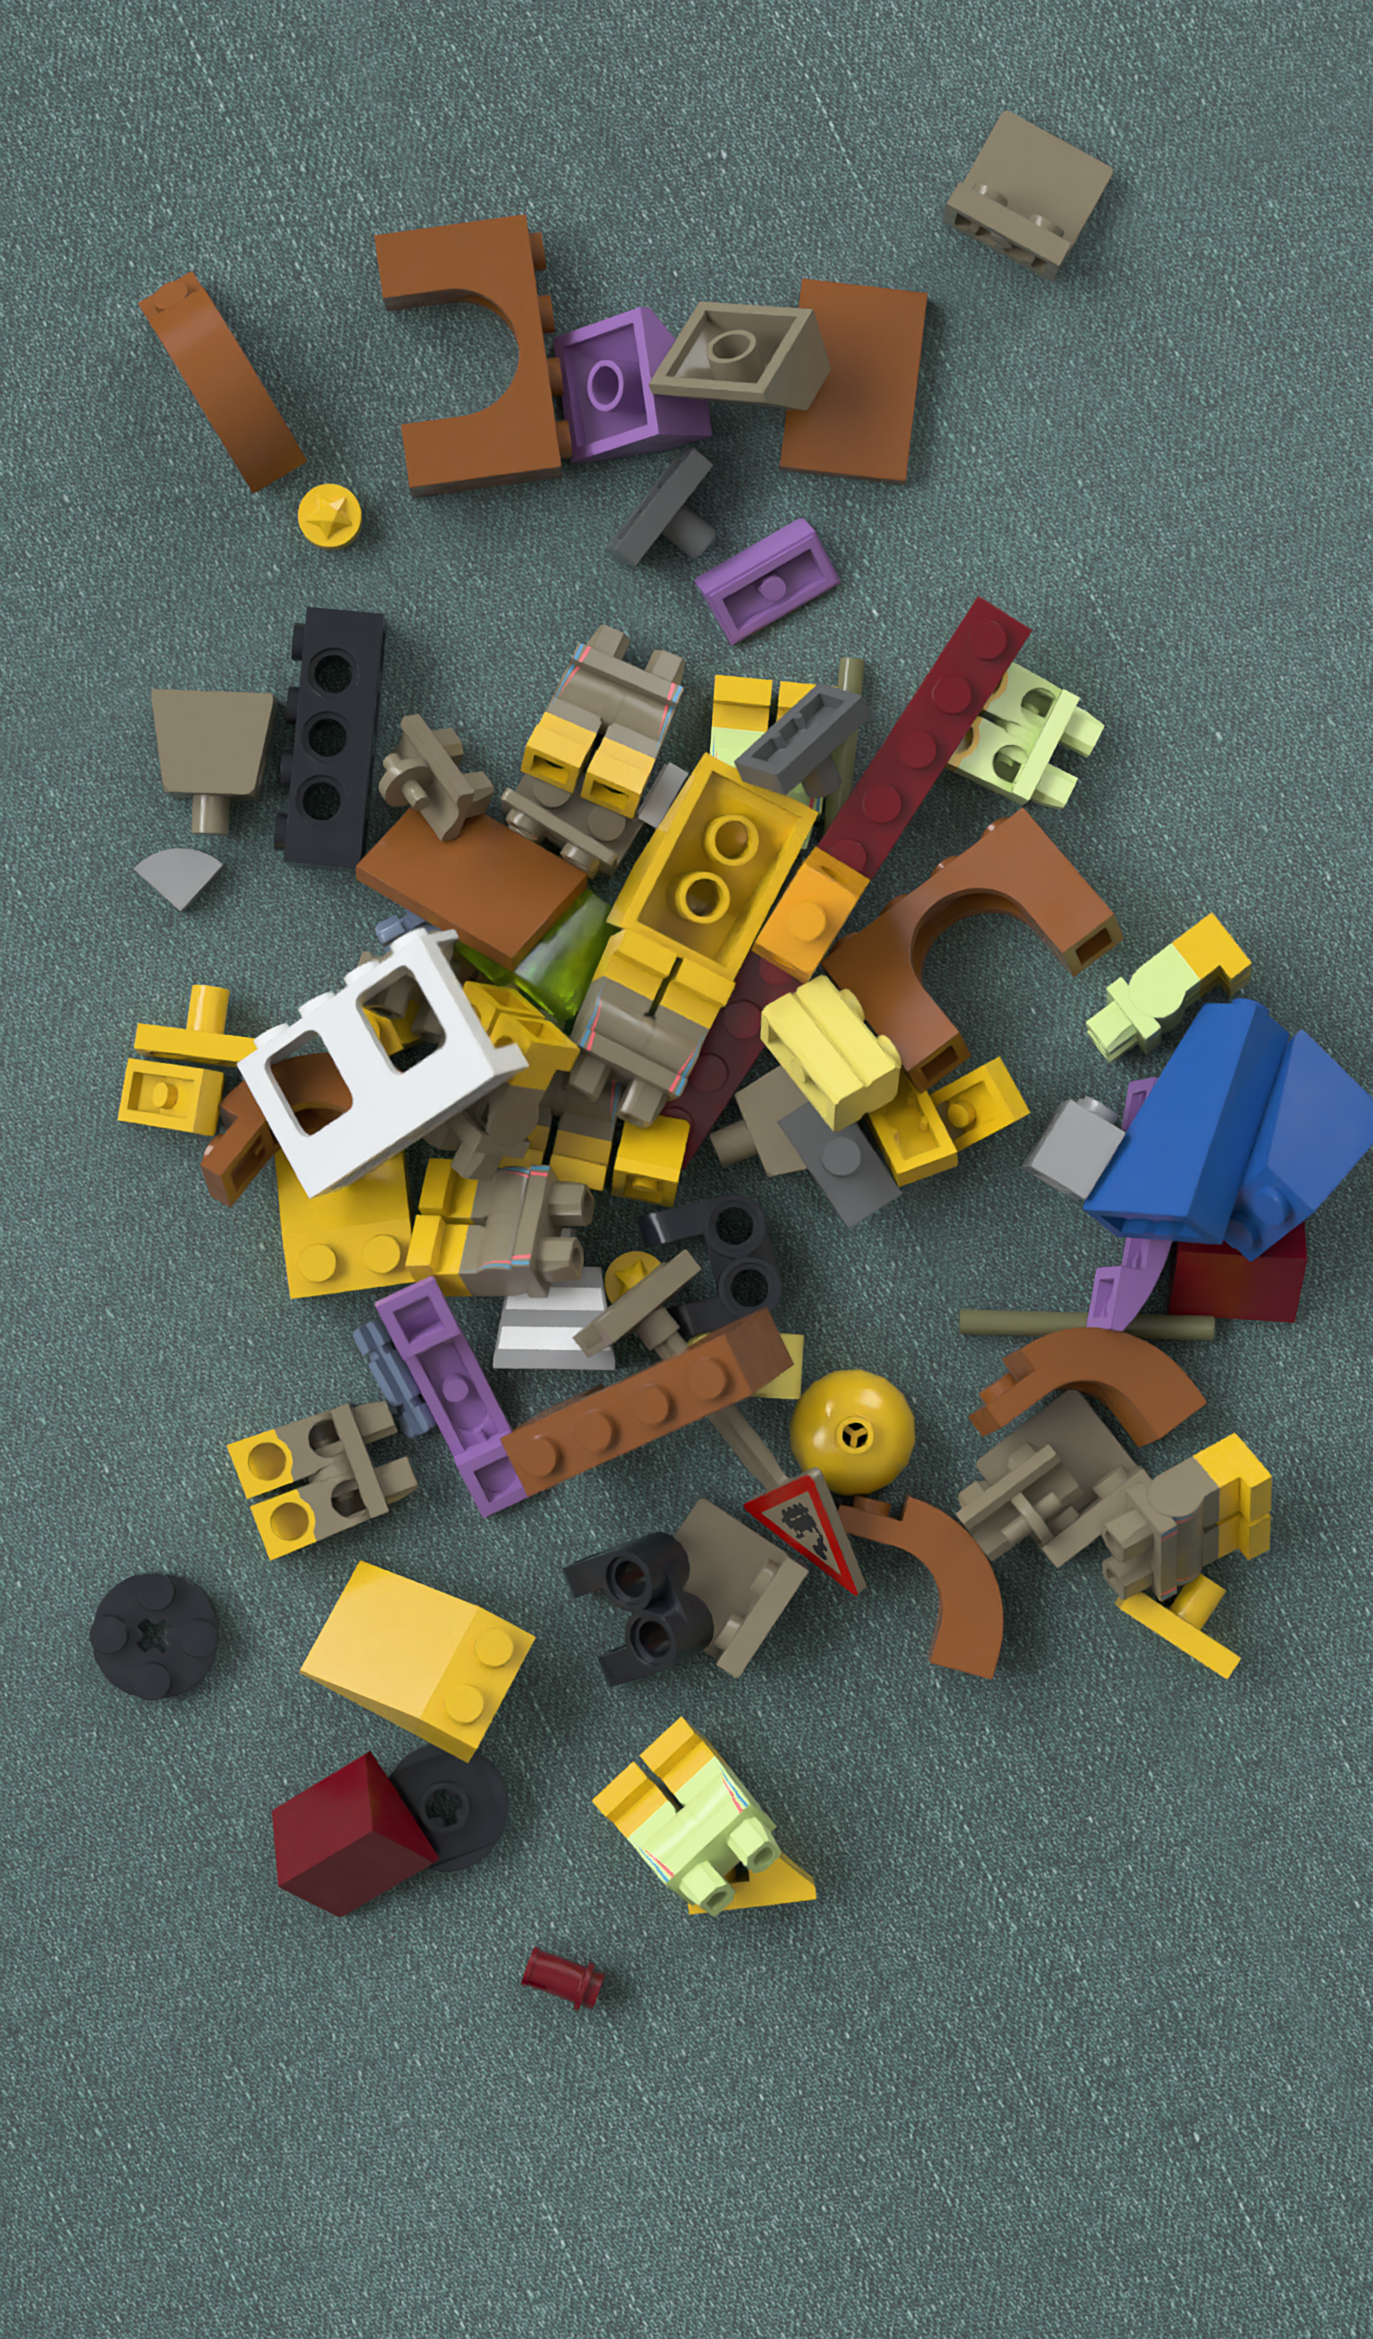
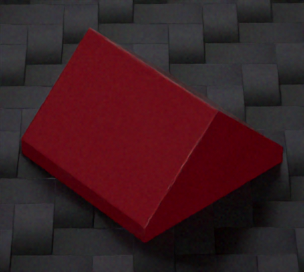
(1227, 1285)
(347, 1839)

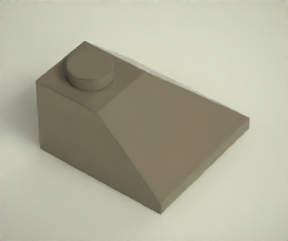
(746, 357)

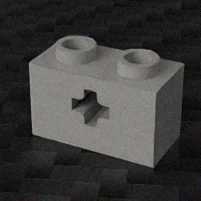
(1075, 1147)

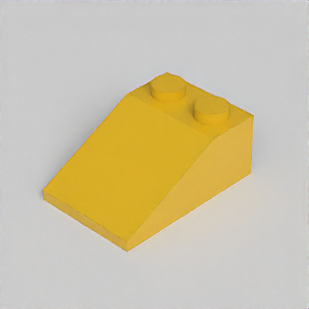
(713, 867)
(346, 1236)
(418, 1658)

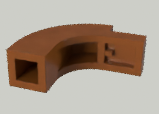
(222, 381)
(316, 1098)
(1118, 1369)
(970, 1600)

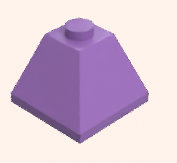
(609, 392)

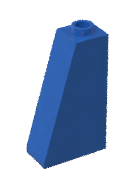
(1194, 1131)

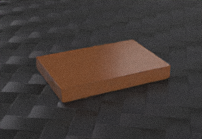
(867, 402)
(484, 885)

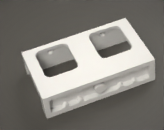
(388, 1105)

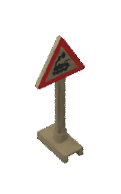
(792, 1508)

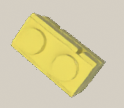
(831, 1051)

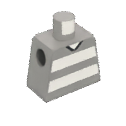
(540, 1330)

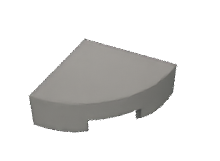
(662, 794)
(179, 874)

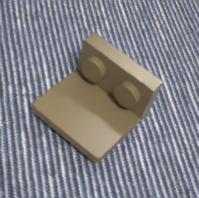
(1028, 195)
(582, 830)
(1090, 1457)
(739, 1580)

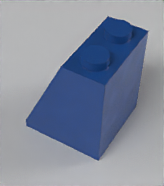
(1305, 1146)

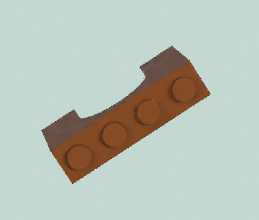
(493, 268)
(1007, 873)
(648, 1404)

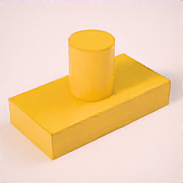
(204, 1033)
(911, 1135)
(1184, 1621)

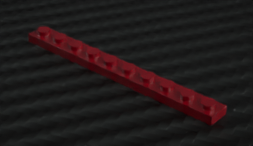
(860, 839)

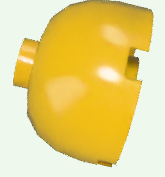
(846, 1399)

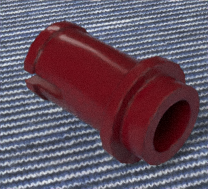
(563, 1978)

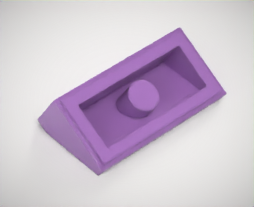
(767, 580)

